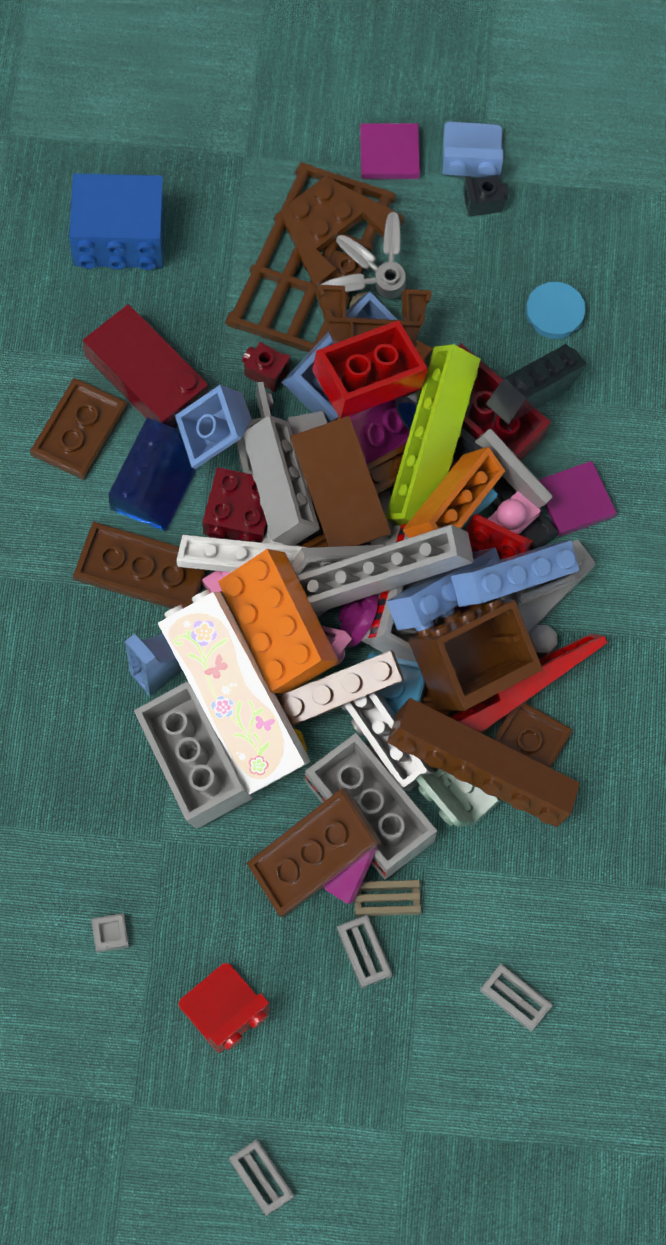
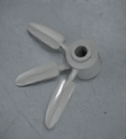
(386, 288)

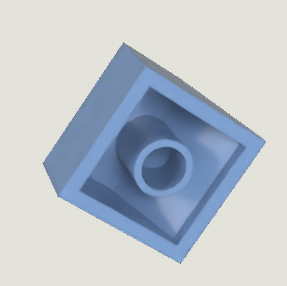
(213, 423)

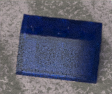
(153, 476)

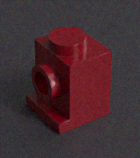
(269, 373)

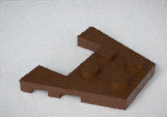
(323, 215)
(333, 306)

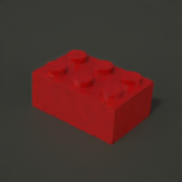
(369, 369)

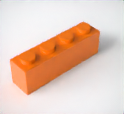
(457, 493)

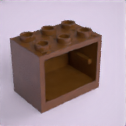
(475, 654)

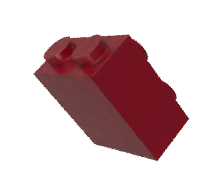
(234, 508)

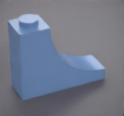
(151, 662)

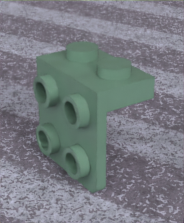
(458, 800)

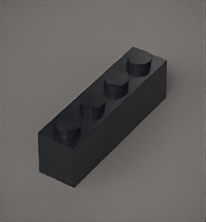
(536, 383)

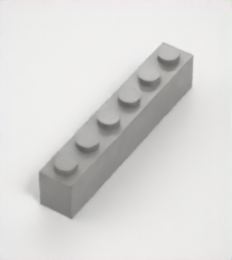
(387, 568)

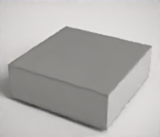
(110, 933)

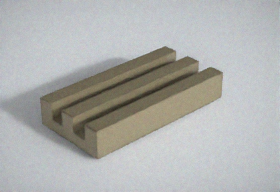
(388, 886)

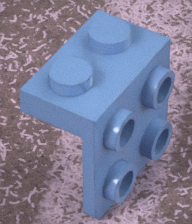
(472, 149)

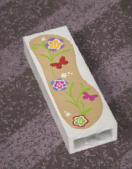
(233, 691)

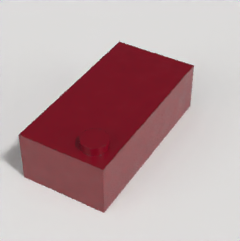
(143, 367)
(519, 435)

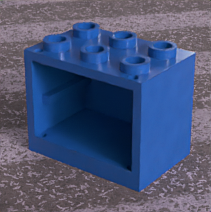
(117, 221)

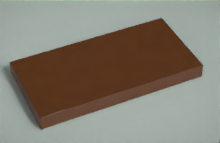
(340, 484)
(136, 567)
(313, 852)

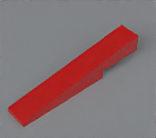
(553, 665)

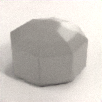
(543, 639)

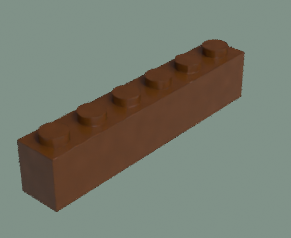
(483, 762)

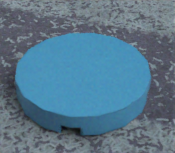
(555, 310)

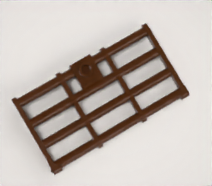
(341, 261)

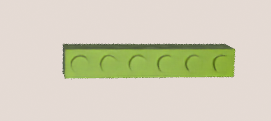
(433, 430)

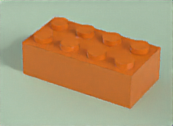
(278, 621)

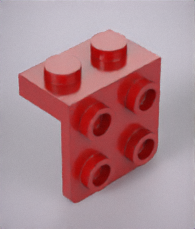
(487, 534)
(224, 1008)

